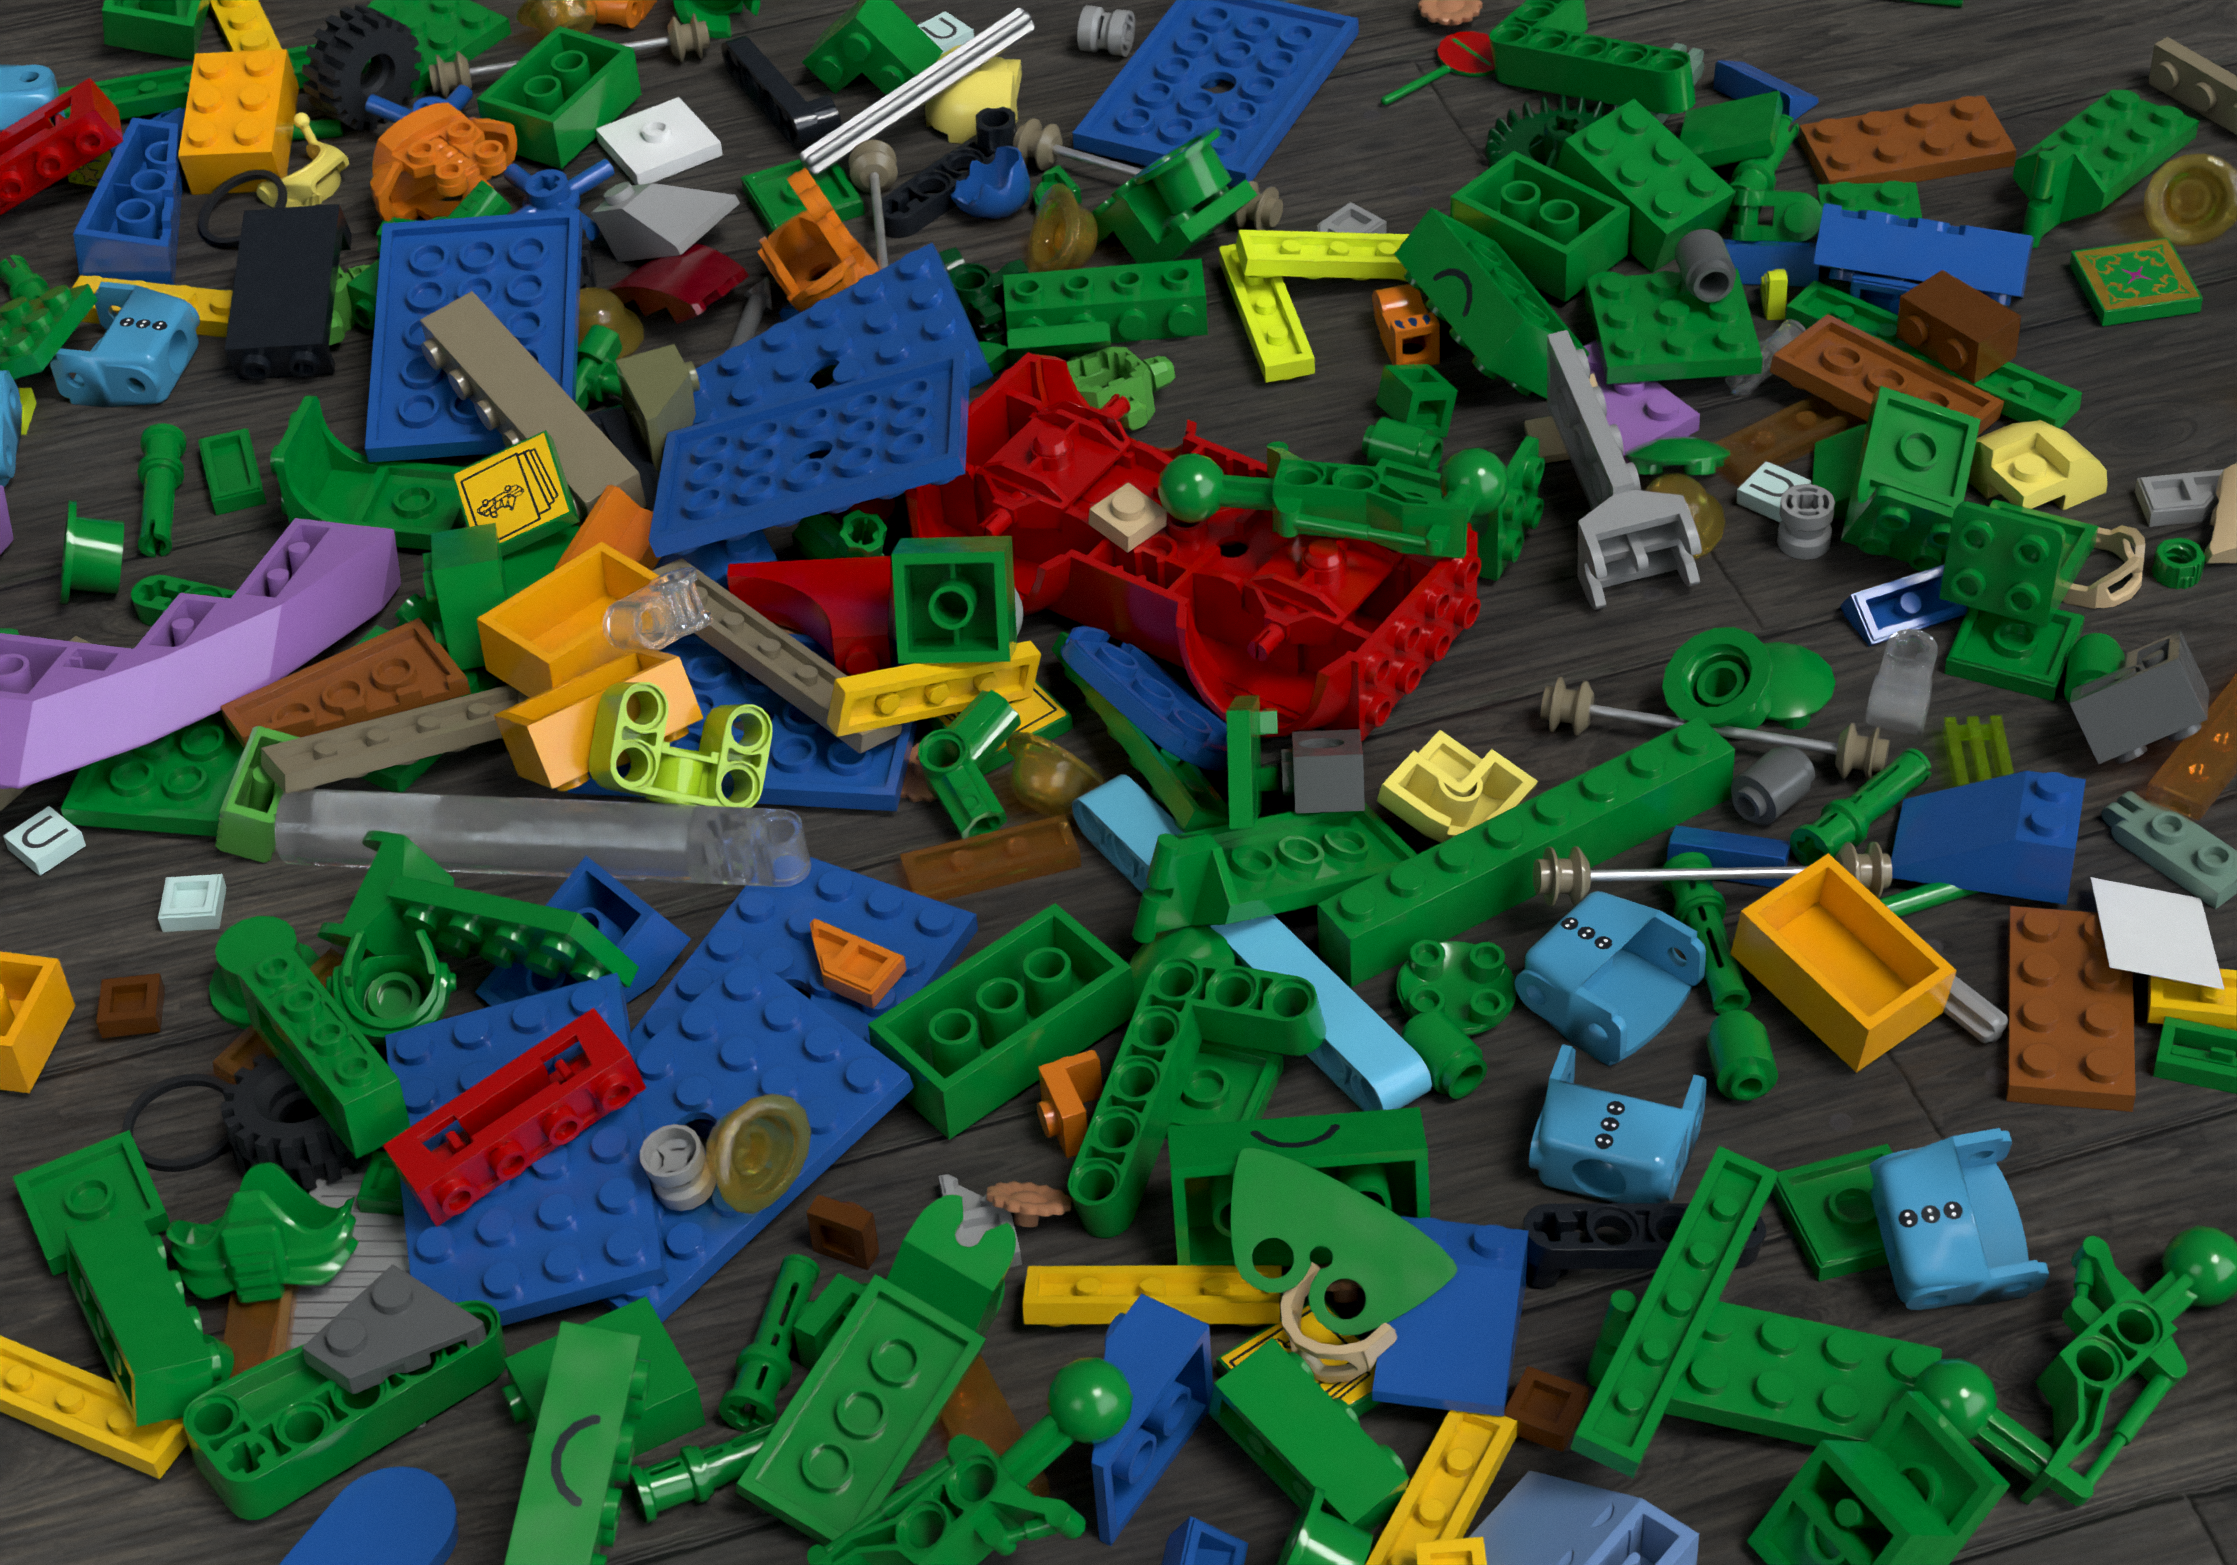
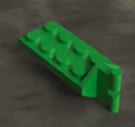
(2097, 158)
(1264, 870)
(1780, 1373)

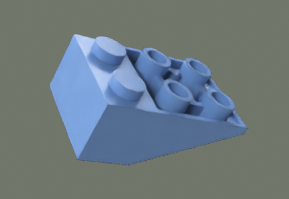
(1581, 1524)

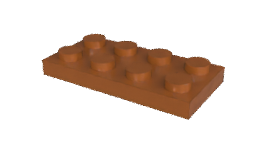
(1909, 143)
(1851, 365)
(2067, 1014)

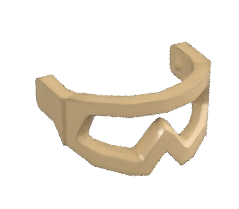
(2118, 542)
(1360, 1354)

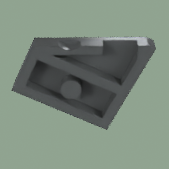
(389, 1332)

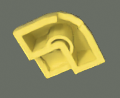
(987, 87)
(2036, 465)
(1452, 788)

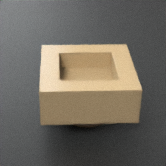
(1127, 517)

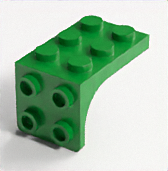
(1909, 478)
(337, 485)
(1502, 530)
(2013, 559)

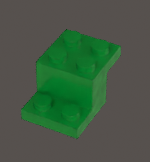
(1149, 228)
(1884, 1501)

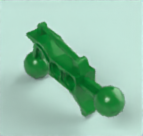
(1343, 498)
(2196, 1270)
(979, 1498)

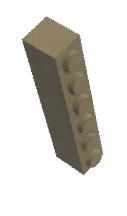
(523, 399)

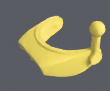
(314, 181)

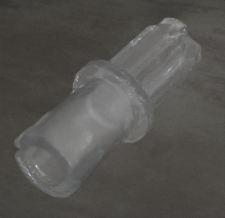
(1782, 336)

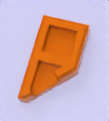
(854, 964)

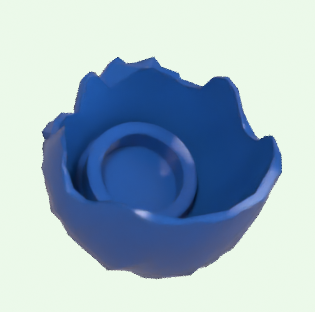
(995, 187)

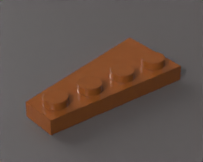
(360, 684)

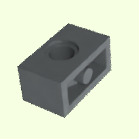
(1324, 771)

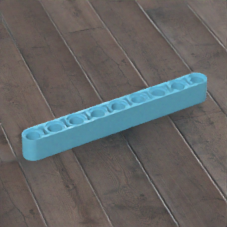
(1359, 1047)

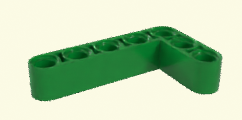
(1547, 51)
(1178, 1008)

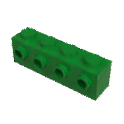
(1134, 299)
(140, 1317)

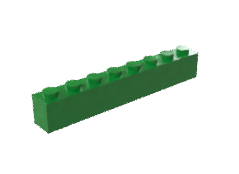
(1493, 862)

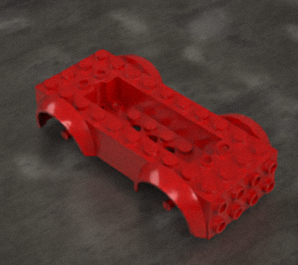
(1302, 620)

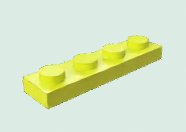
(1320, 254)
(1268, 320)

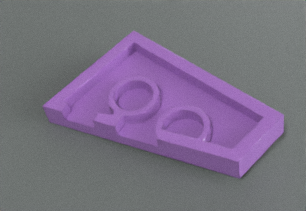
(1642, 408)

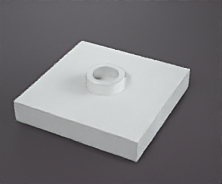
(659, 142)

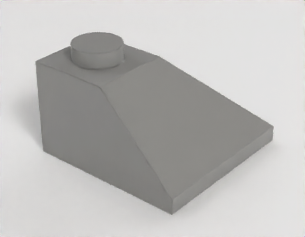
(658, 218)

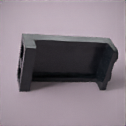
(286, 291)

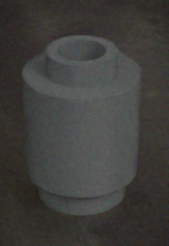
(1705, 265)
(1772, 785)

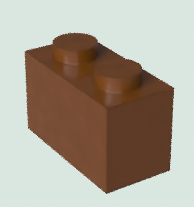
(1958, 326)

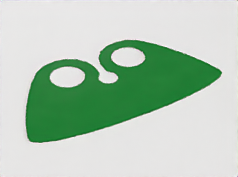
(1367, 1241)

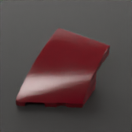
(681, 282)

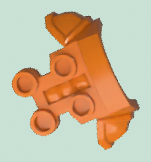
(436, 157)
(811, 246)

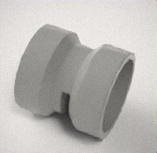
(1106, 30)
(1805, 521)
(677, 1167)

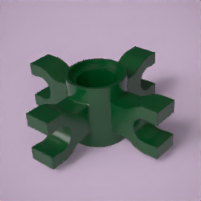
(980, 292)

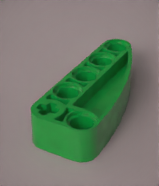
(292, 1428)

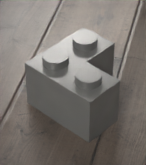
(2145, 701)

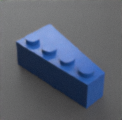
(136, 208)
(1920, 248)

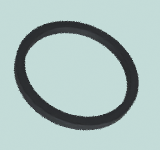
(227, 186)
(155, 1091)

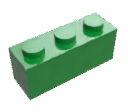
(1307, 1437)

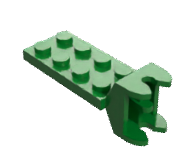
(413, 893)
(883, 1378)

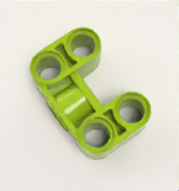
(674, 773)

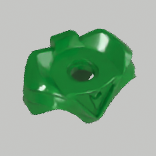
(264, 1240)

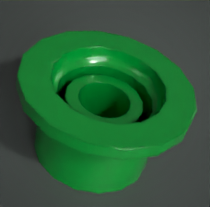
(1187, 173)
(90, 554)
(1720, 678)
(244, 946)
(1323, 1539)

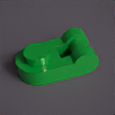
(1794, 215)

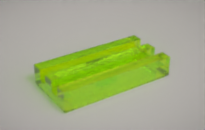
(1976, 734)

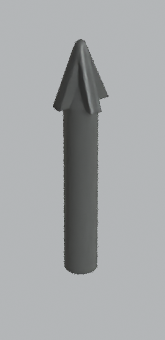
(758, 301)

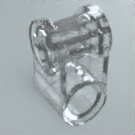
(665, 610)
(1904, 683)

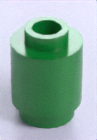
(1402, 444)
(2091, 659)
(1447, 1052)
(1741, 1056)

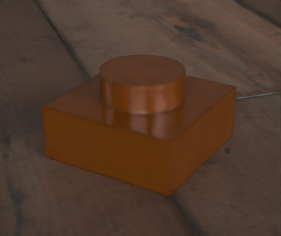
(130, 1005)
(843, 1231)
(1546, 1408)

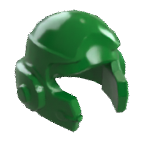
(392, 989)

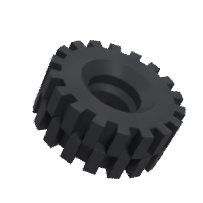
(342, 55)
(261, 1130)

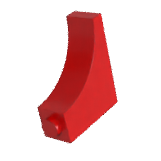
(834, 601)

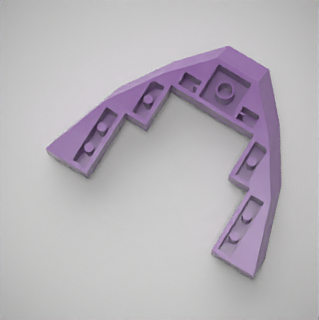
(93, 701)

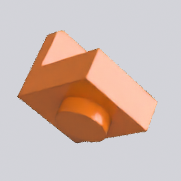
(1063, 1091)

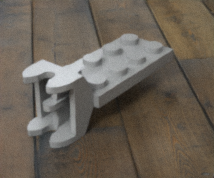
(1629, 529)

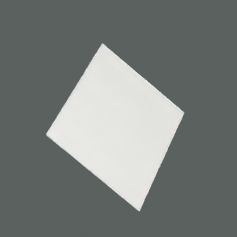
(2156, 933)

